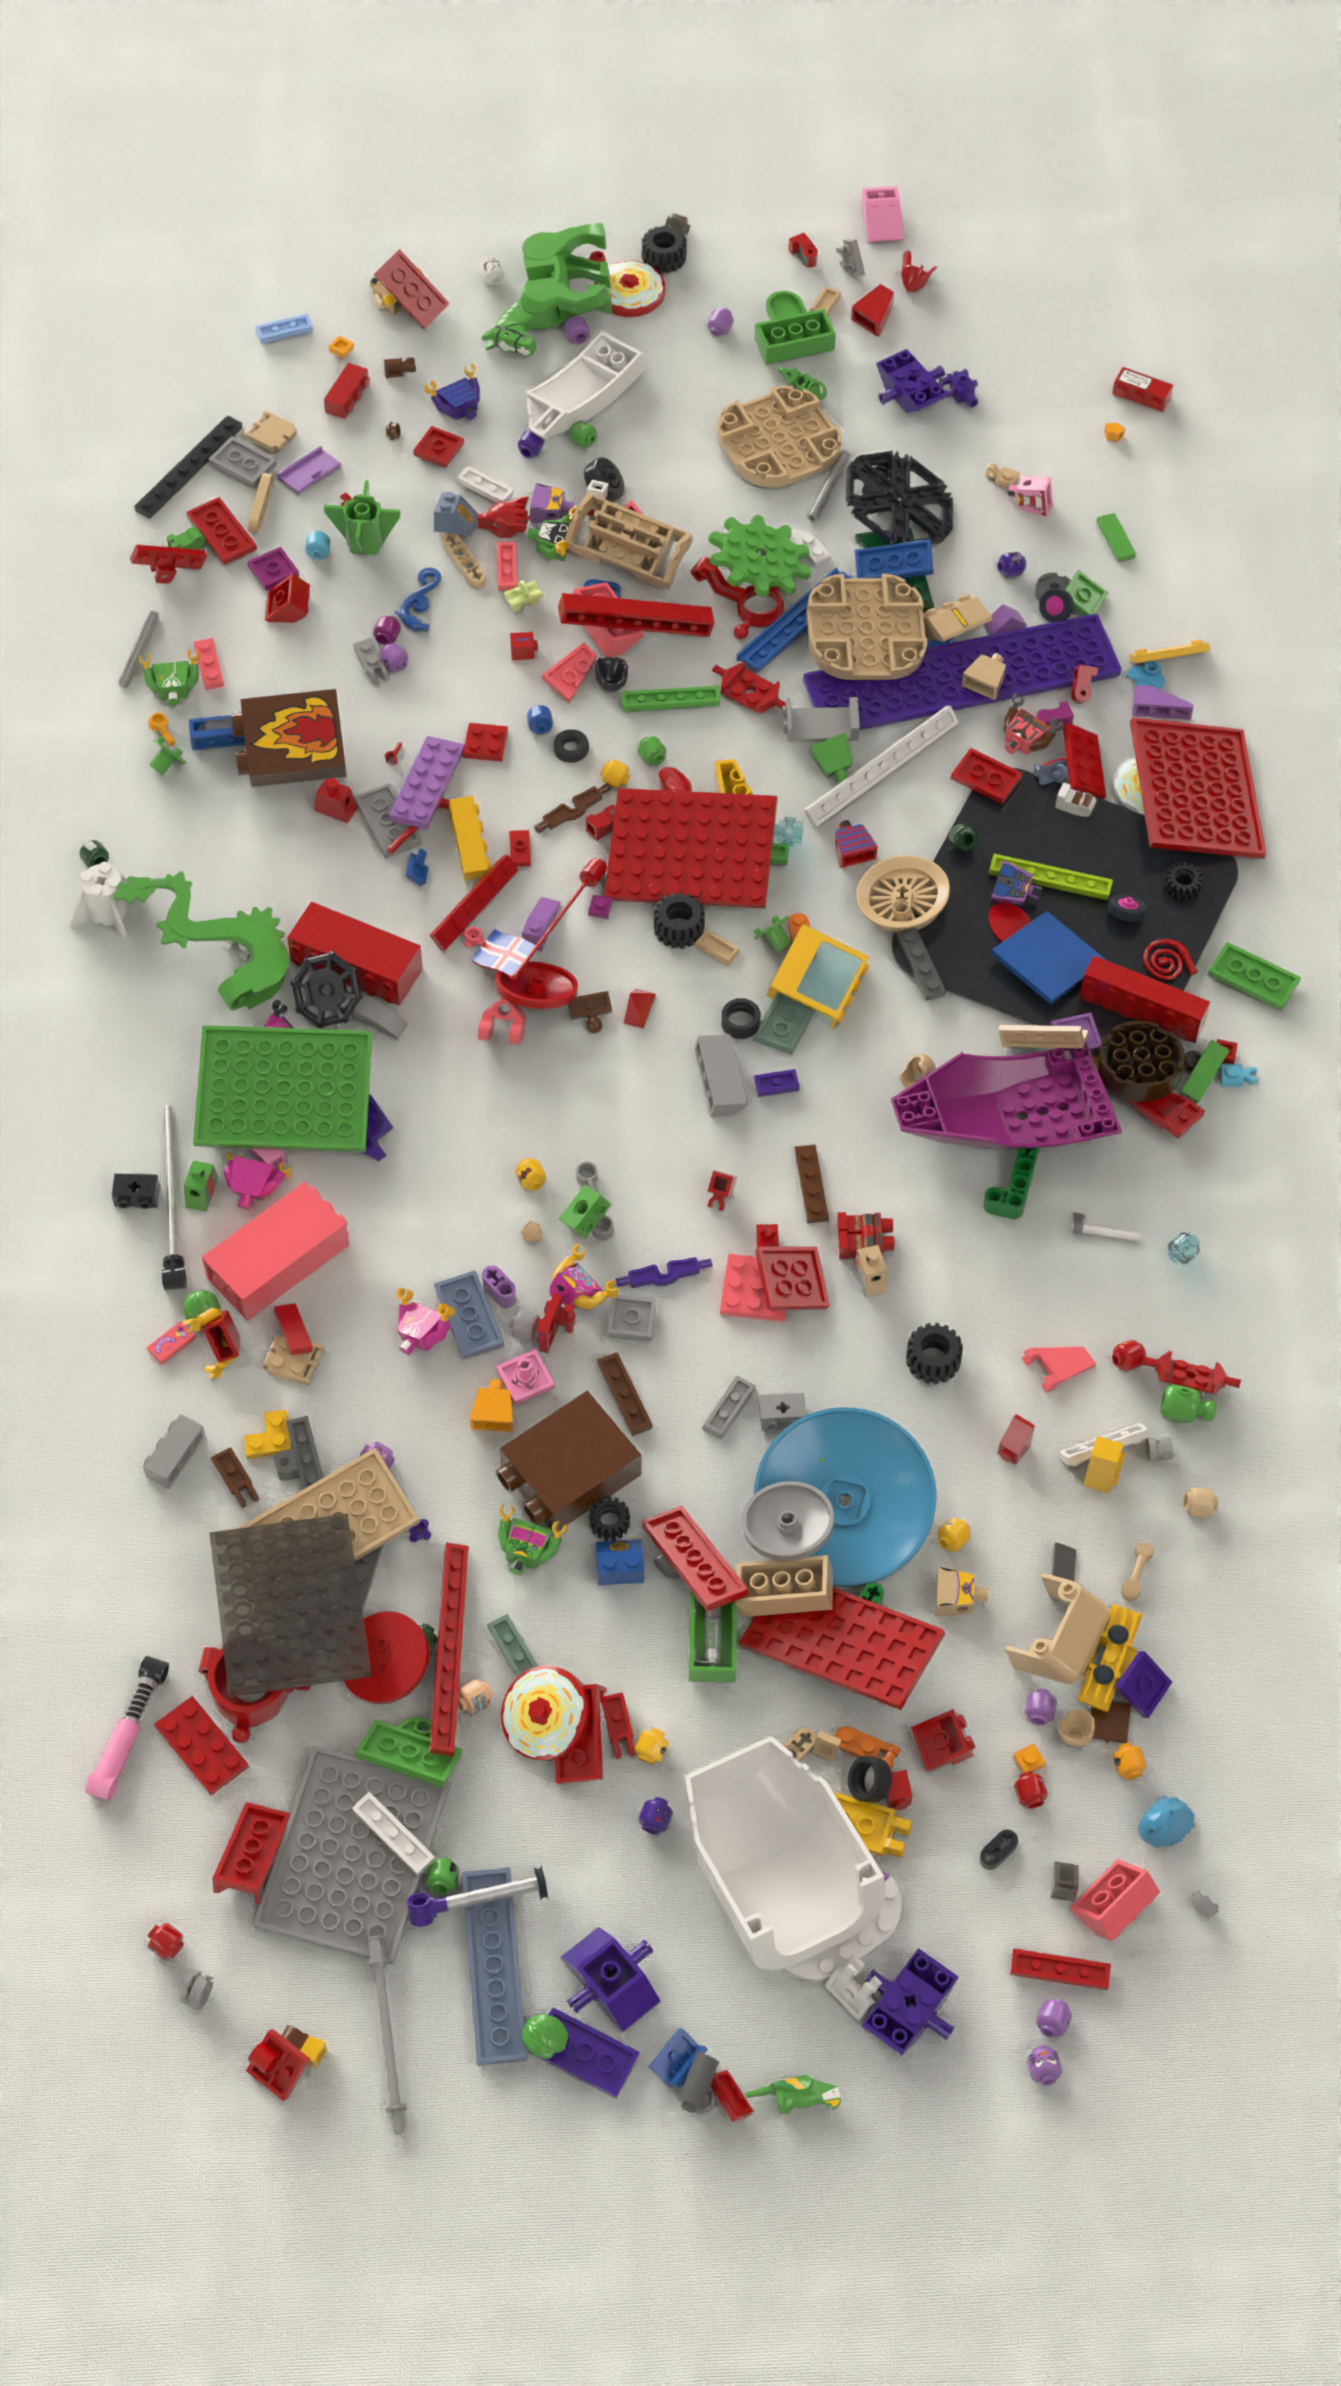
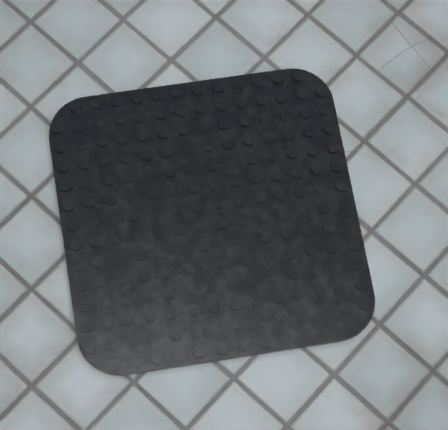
(1105, 845)

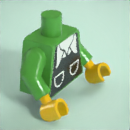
(551, 537)

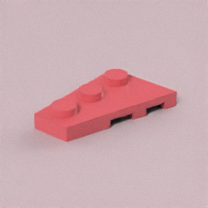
(570, 671)

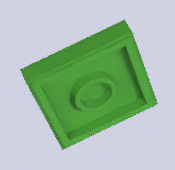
(1085, 594)

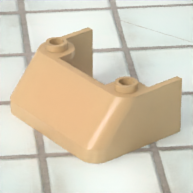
(1075, 1639)

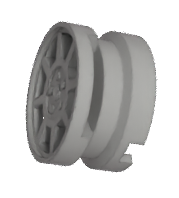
(197, 1989)

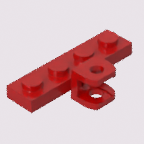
(165, 559)

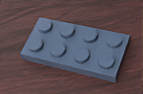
(473, 1320)

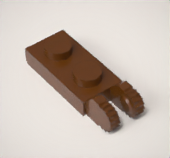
(234, 1475)

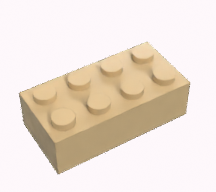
(786, 1586)

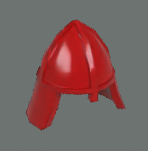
(913, 276)

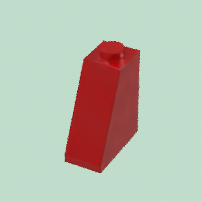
(873, 309)

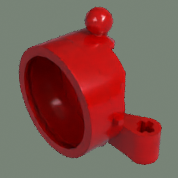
(234, 1709)

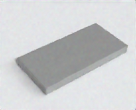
(375, 809)

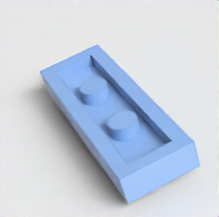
(284, 328)

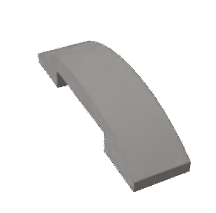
(378, 1015)

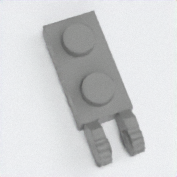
(370, 659)

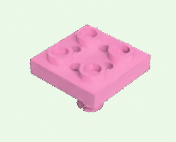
(522, 1370)

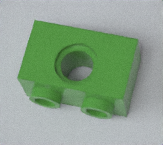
(585, 1211)

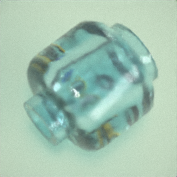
(1183, 1247)

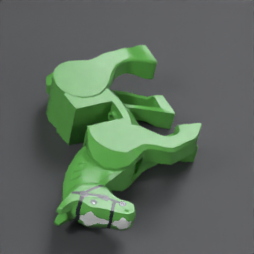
(547, 293)

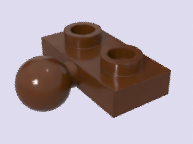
(590, 1007)

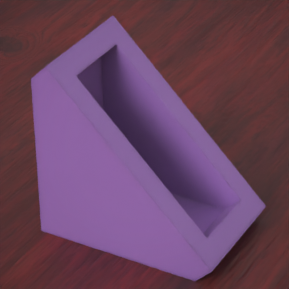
(1005, 620)

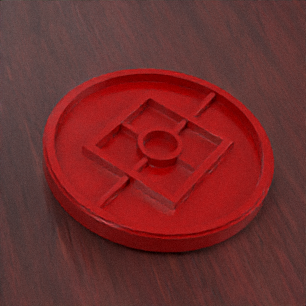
(396, 1655)

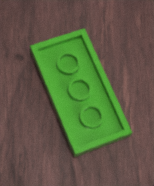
(1254, 976)

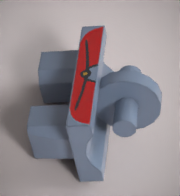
(1052, 771)

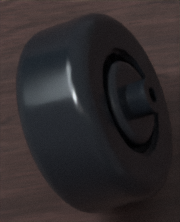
(605, 471)

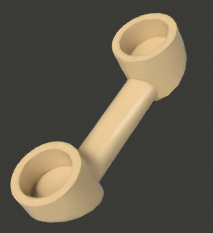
(1132, 1586)

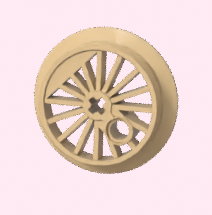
(903, 898)

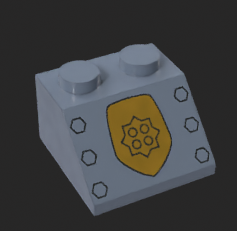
(454, 515)

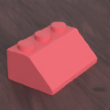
(1115, 1899)

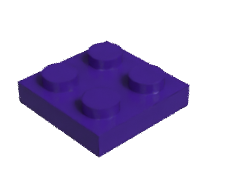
(1143, 1684)

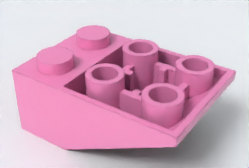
(882, 214)

